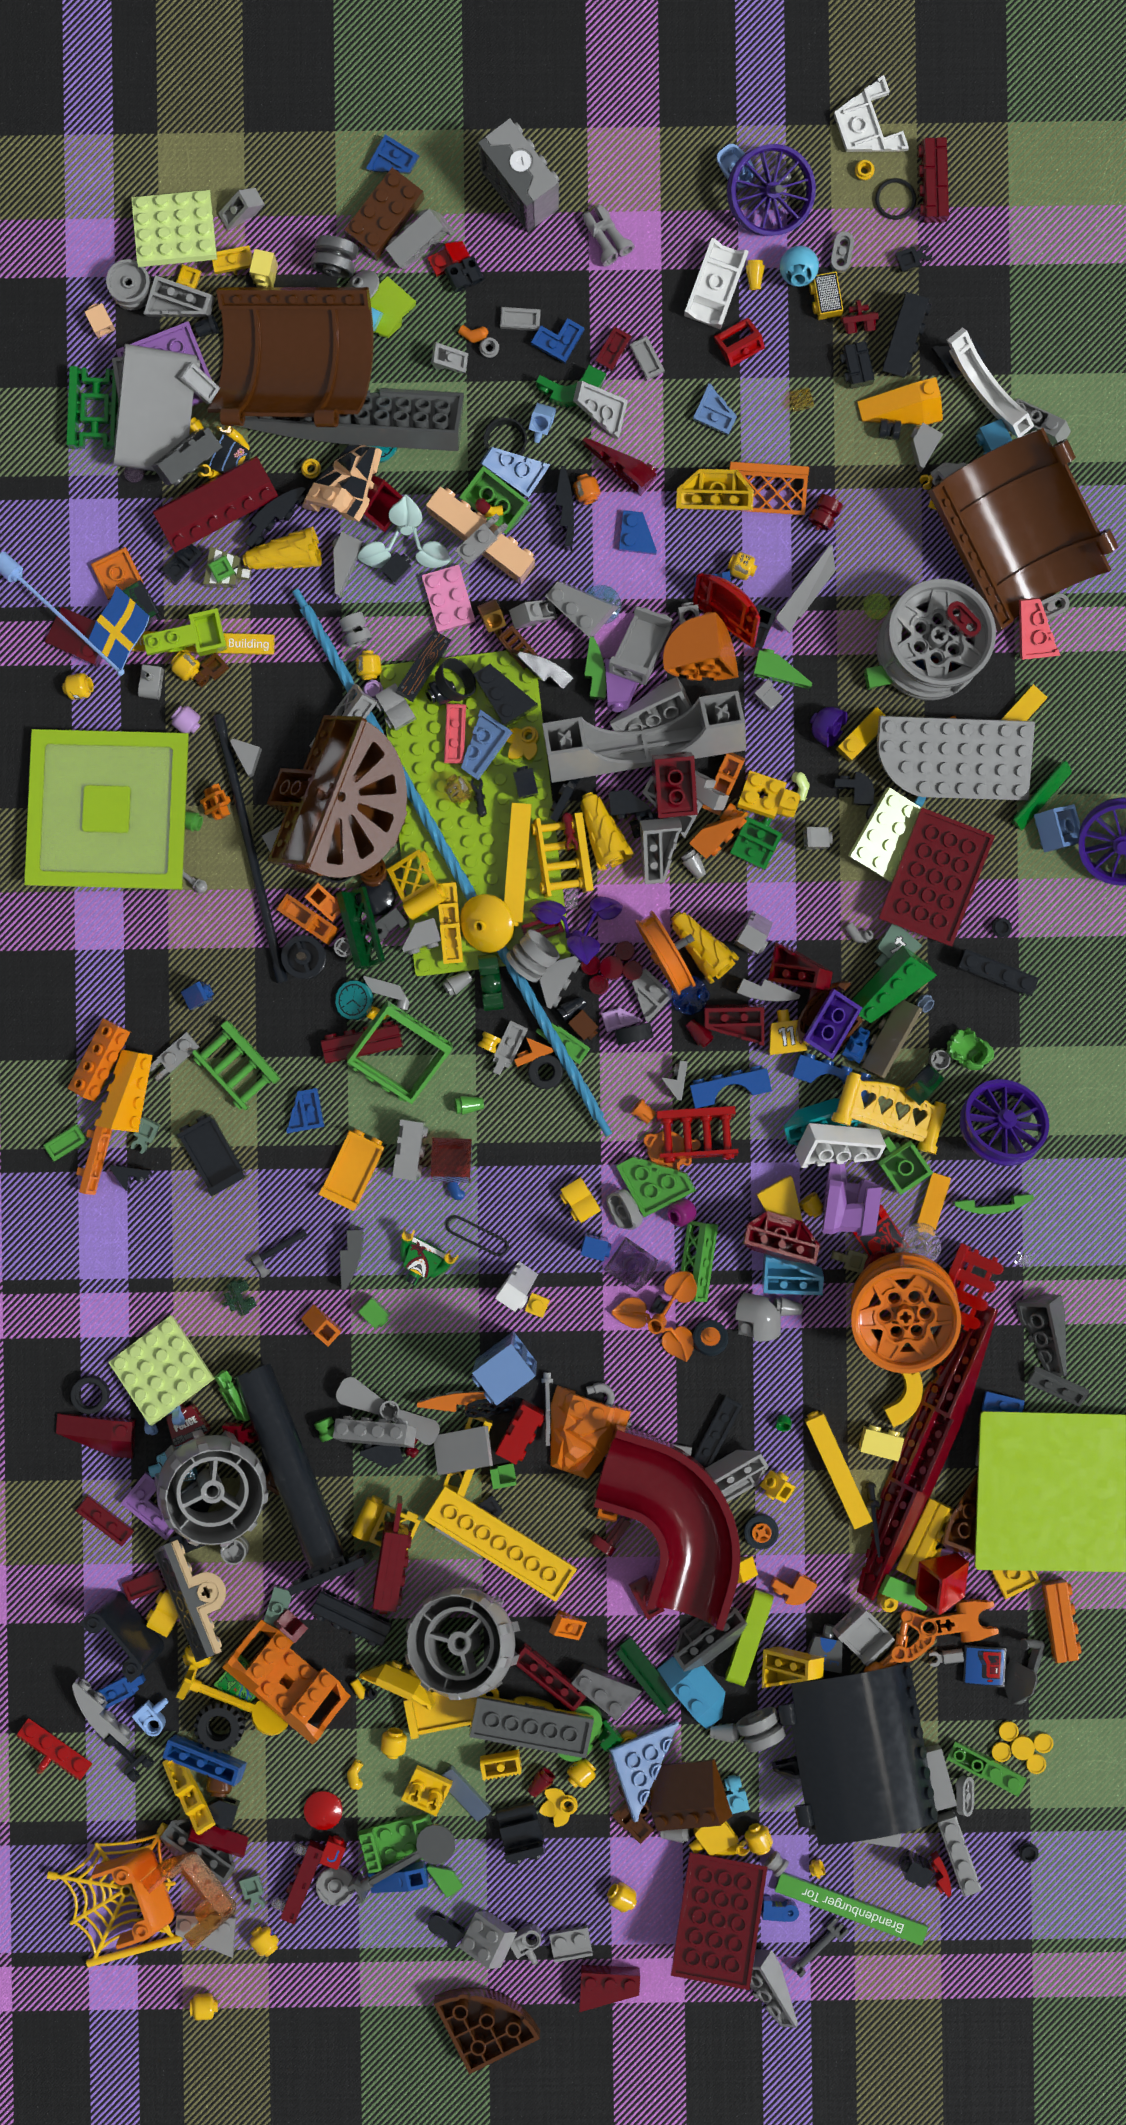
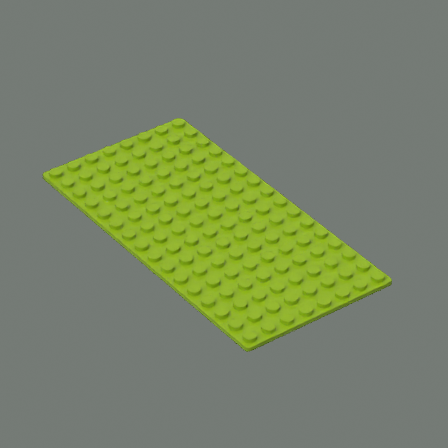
(475, 840)

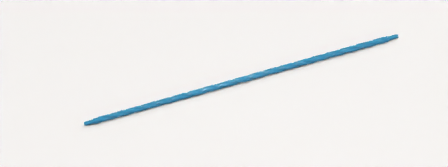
(461, 878)

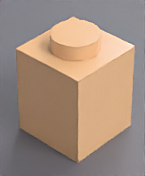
(99, 320)

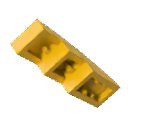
(450, 925)
(190, 1796)

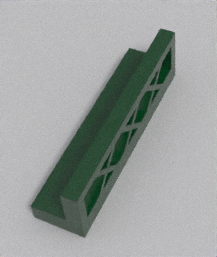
(357, 931)
(646, 1674)

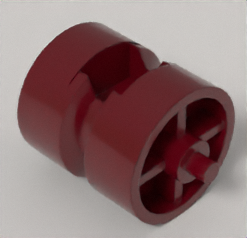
(827, 509)

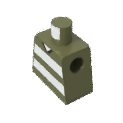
(232, 581)

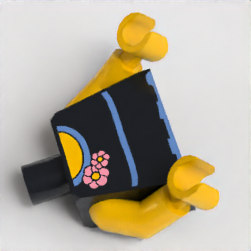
(233, 453)

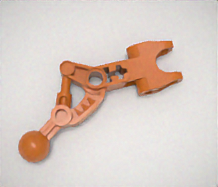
(963, 1621)

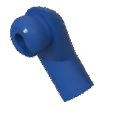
(455, 1191)

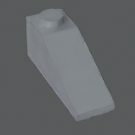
(345, 558)

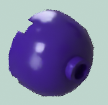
(827, 725)

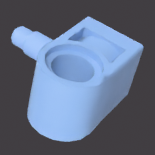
(541, 420)
(149, 1712)

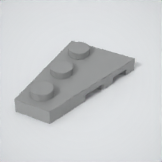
(220, 1940)

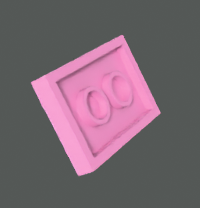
(448, 598)

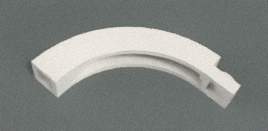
(985, 385)

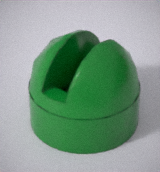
(783, 1423)

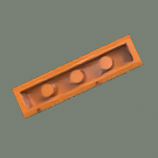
(1060, 1620)

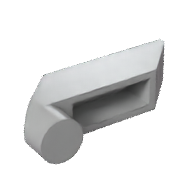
(389, 990)

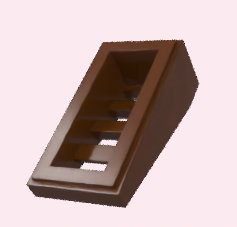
(517, 636)

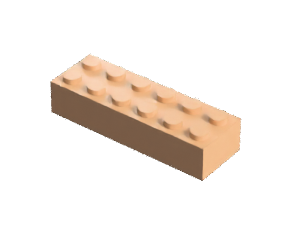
(464, 522)

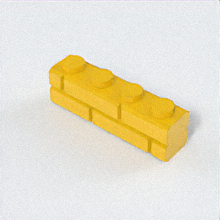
(925, 1537)

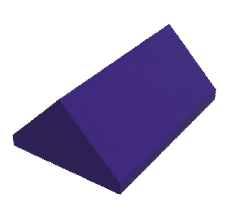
(832, 1024)

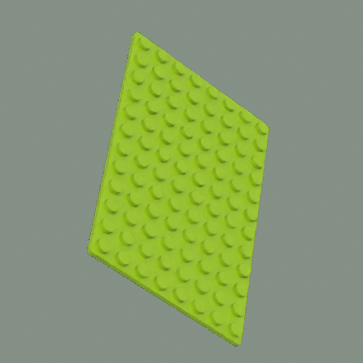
(1051, 1492)

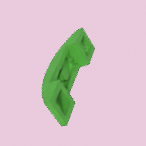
(1016, 1202)

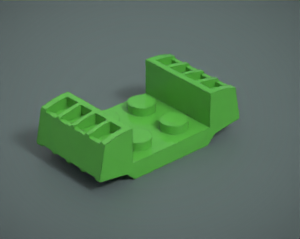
(391, 1840)

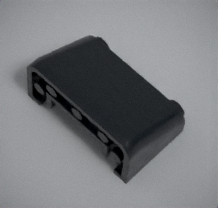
(128, 1630)

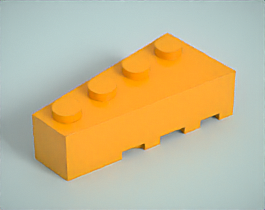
(126, 1093)

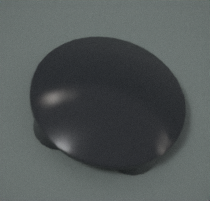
(380, 897)

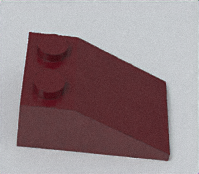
(65, 639)
(675, 784)

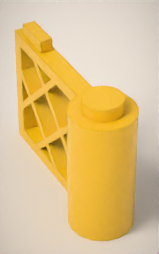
(420, 899)
(373, 1515)

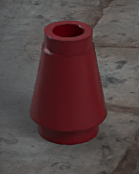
(699, 1033)
(541, 1781)

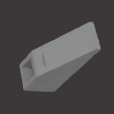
(1054, 426)

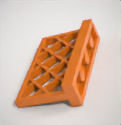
(773, 471)

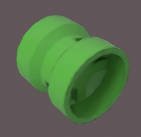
(325, 1428)

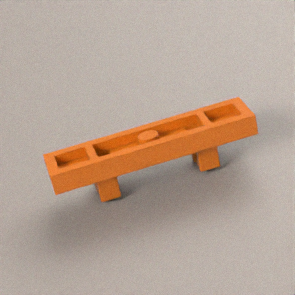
(95, 1160)

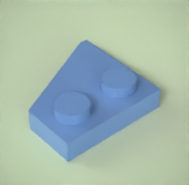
(714, 412)

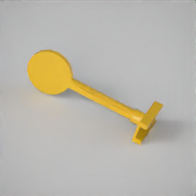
(262, 1716)

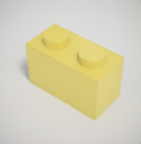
(263, 268)
(881, 1443)

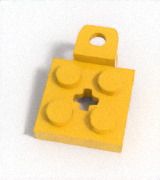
(777, 800)

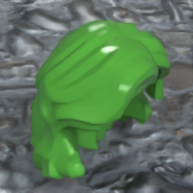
(969, 1050)

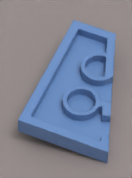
(515, 470)
(485, 744)

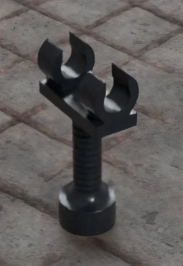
(131, 1773)

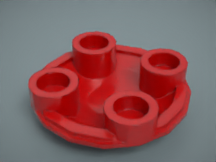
(323, 1810)

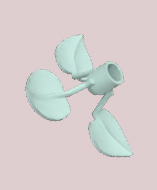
(406, 517)

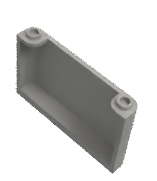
(151, 406)

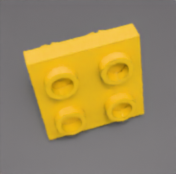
(426, 1790)

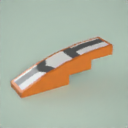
(449, 1400)

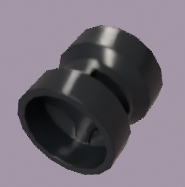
(886, 426)

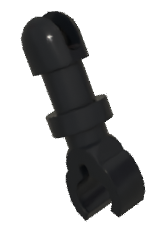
(479, 798)

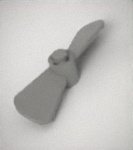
(358, 1396)

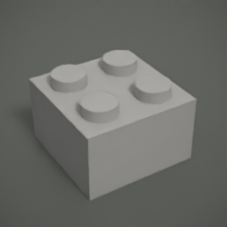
(488, 1939)

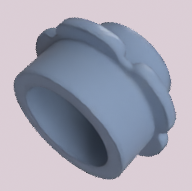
(925, 1002)

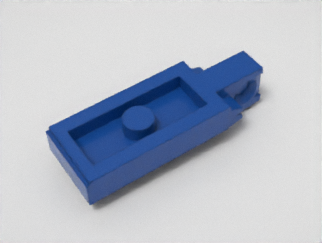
(120, 1690)

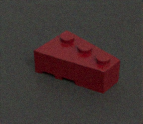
(797, 970)
(737, 1020)
(607, 1985)

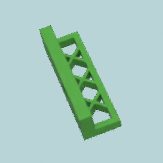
(703, 1259)

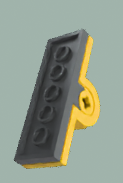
(531, 1725)

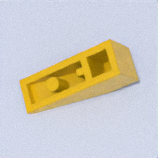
(860, 736)

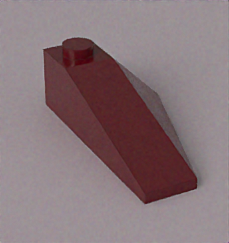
(629, 469)
(104, 1434)

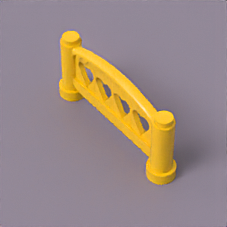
(852, 1107)

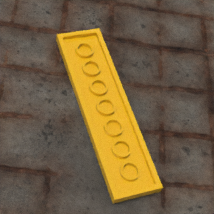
(500, 1543)

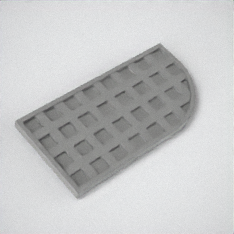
(957, 756)

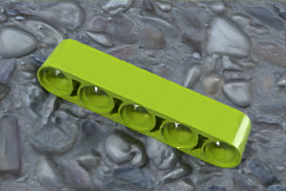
(749, 1639)

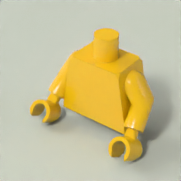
(718, 1841)

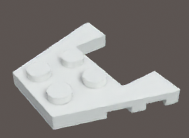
(860, 125)

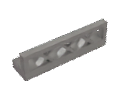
(359, 706)

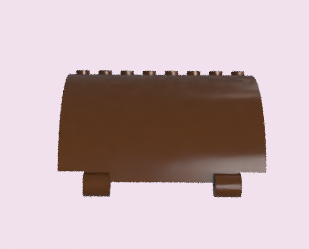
(294, 353)
(1021, 524)

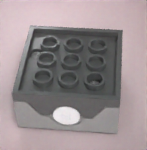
(519, 174)

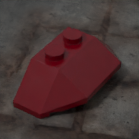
(781, 1238)

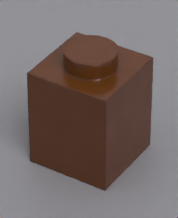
(584, 1026)

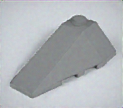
(771, 1988)

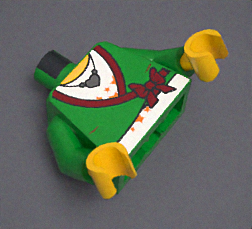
(423, 1258)

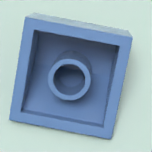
(1058, 827)

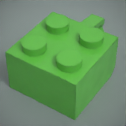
(903, 1165)

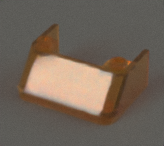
(216, 1902)

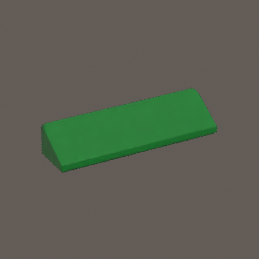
(1042, 795)

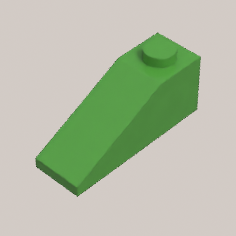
(776, 669)

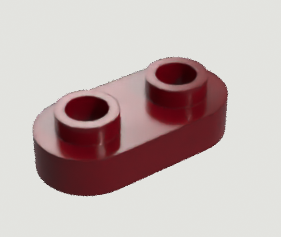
(965, 618)

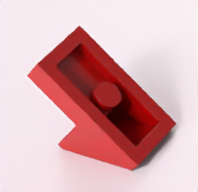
(453, 253)

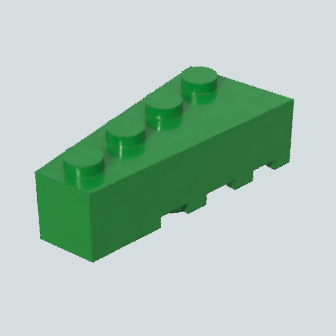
(893, 983)

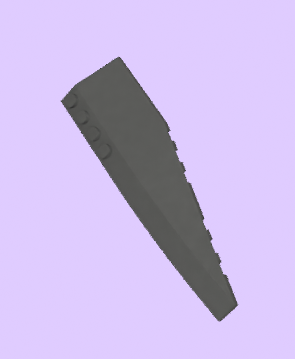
(386, 420)

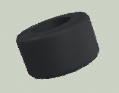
(545, 1083)

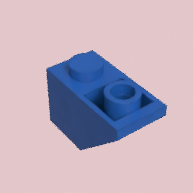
(197, 995)

